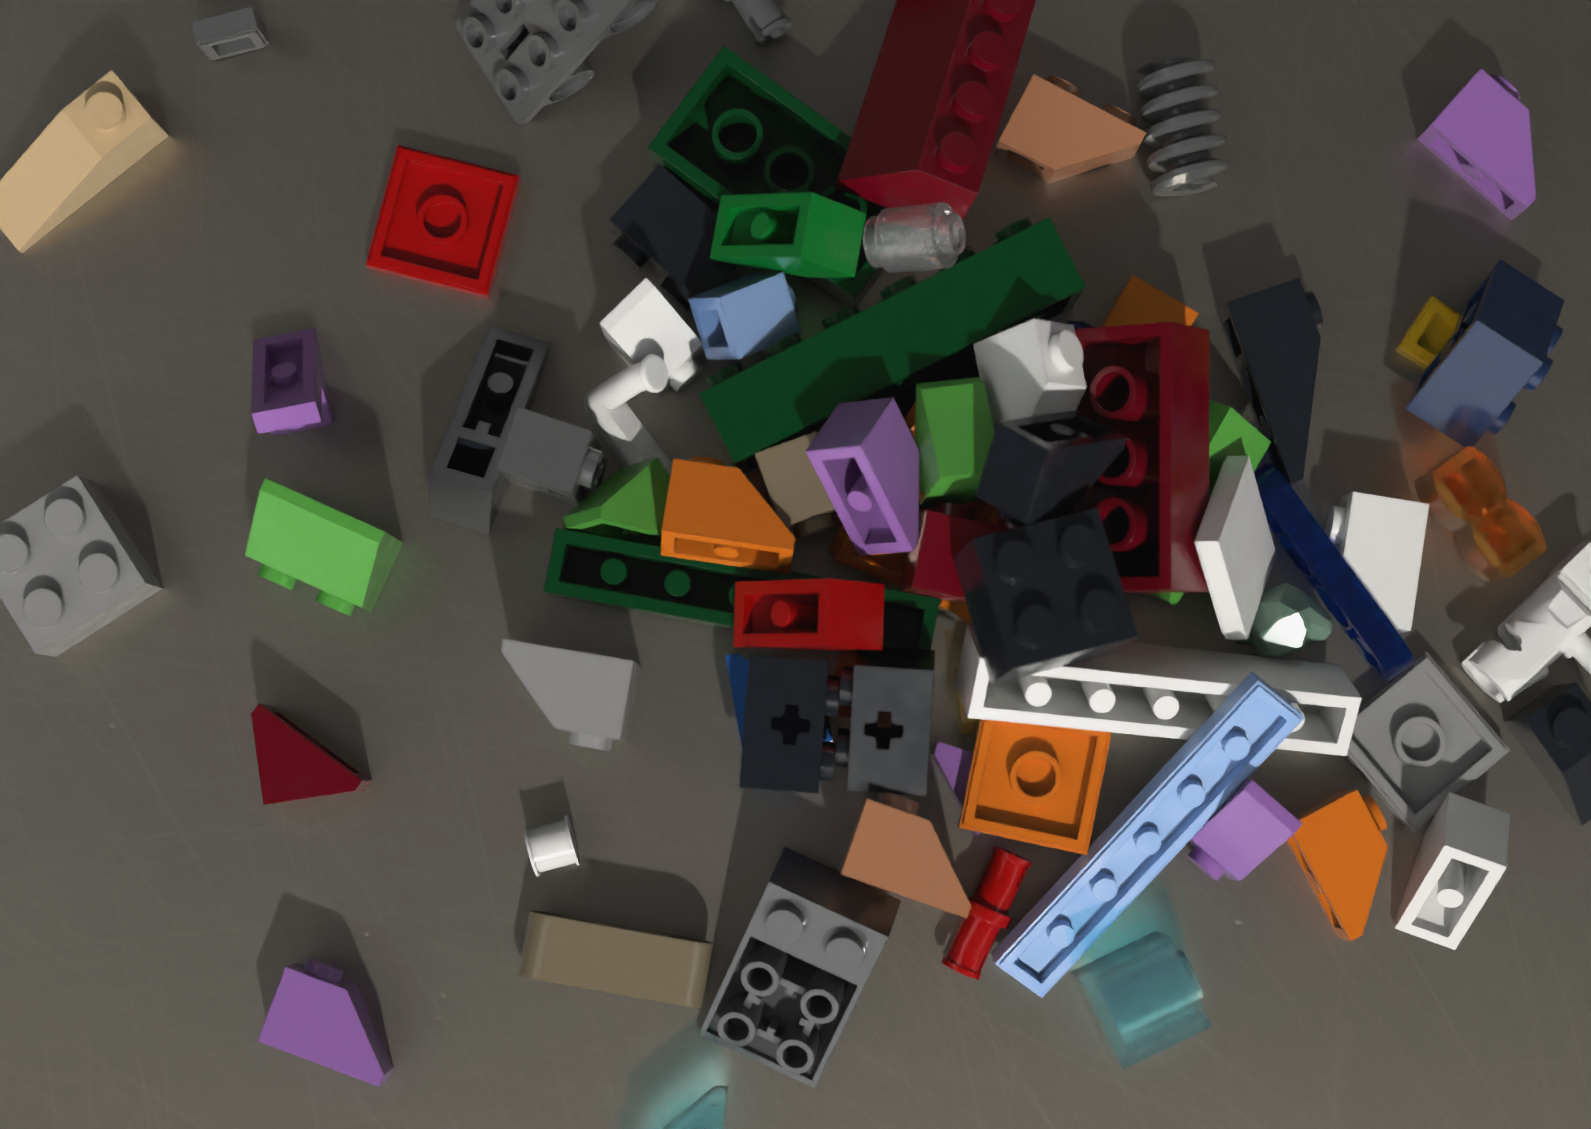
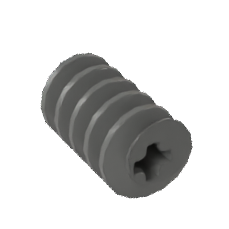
(1180, 126)

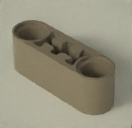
(615, 959)

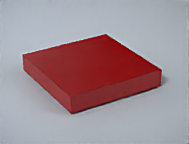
(443, 222)

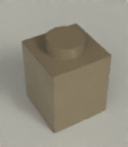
(795, 487)

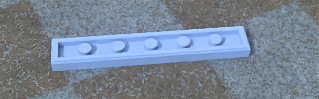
(1147, 834)

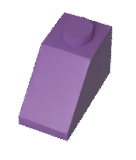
(1487, 142)
(870, 474)
(1242, 833)
(325, 1022)

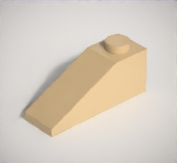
(75, 159)

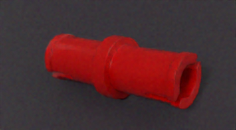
(987, 912)

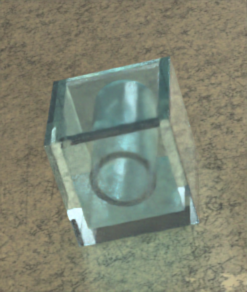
(1142, 998)

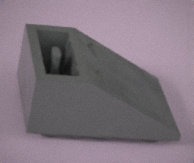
(800, 967)

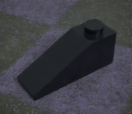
(1276, 356)
(465, 476)

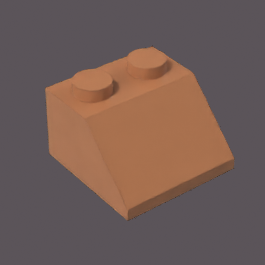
(902, 855)

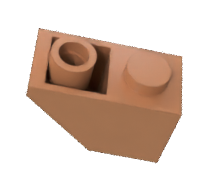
(1062, 135)

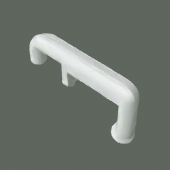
(615, 419)

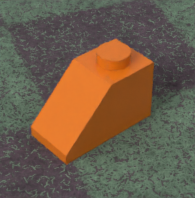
(722, 519)
(1342, 857)

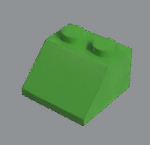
(320, 547)

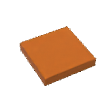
(1035, 783)

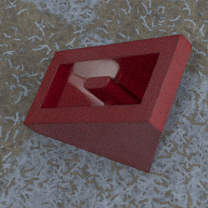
(297, 764)

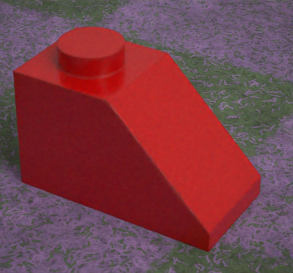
(809, 615)

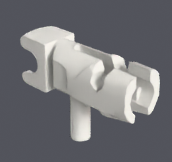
(1539, 631)

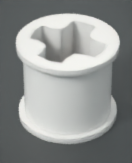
(551, 846)

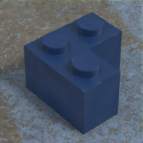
(1489, 357)

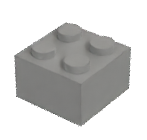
(69, 567)

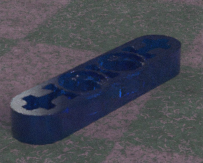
(1331, 576)

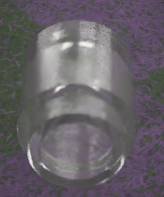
(914, 238)

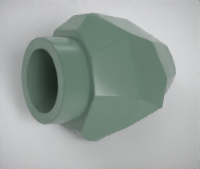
(1287, 622)

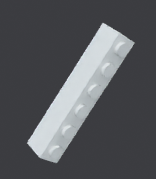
(1161, 693)

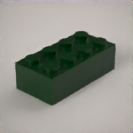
(754, 137)

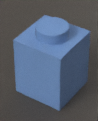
(745, 315)

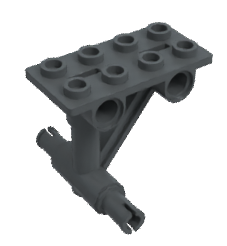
(540, 47)

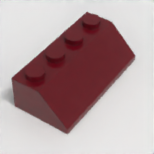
(935, 102)
(1153, 496)

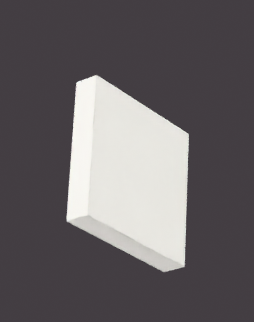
(1235, 547)

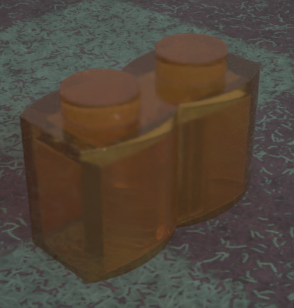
(1488, 528)

